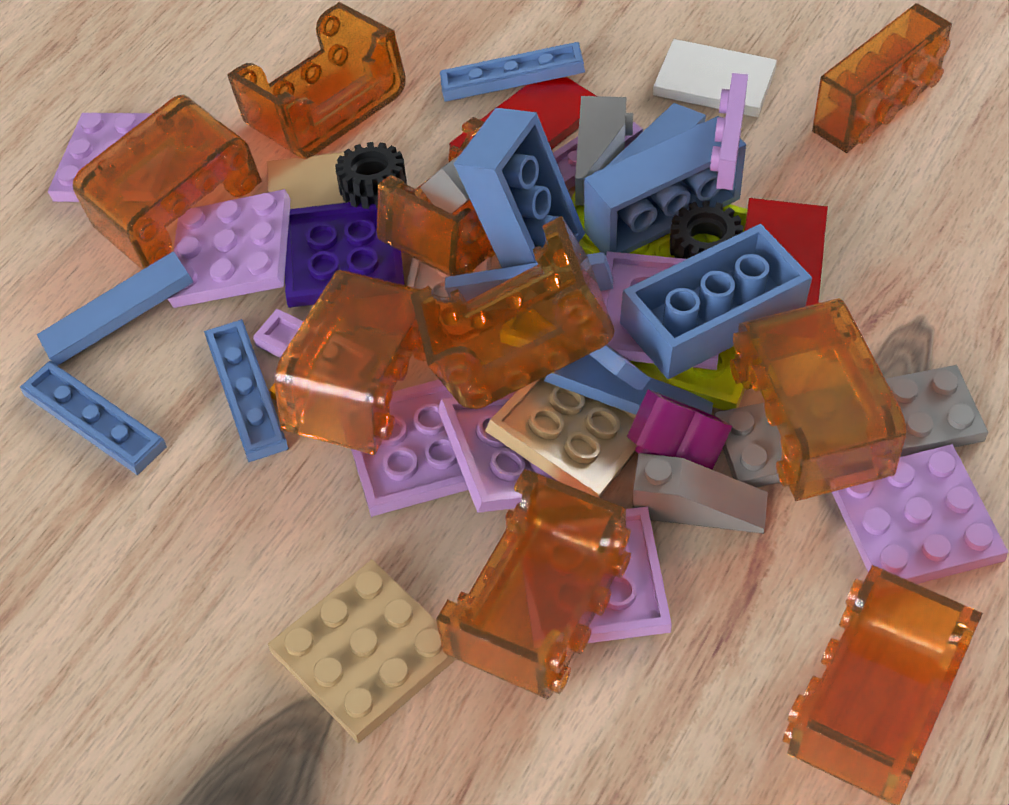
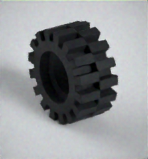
(364, 169)
(701, 221)

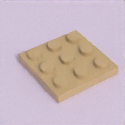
(566, 435)
(363, 650)

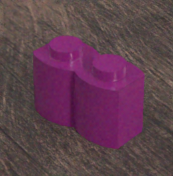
(678, 430)

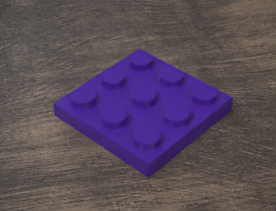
(330, 240)

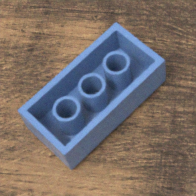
(515, 185)
(641, 194)
(698, 303)

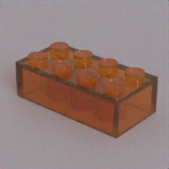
(881, 77)

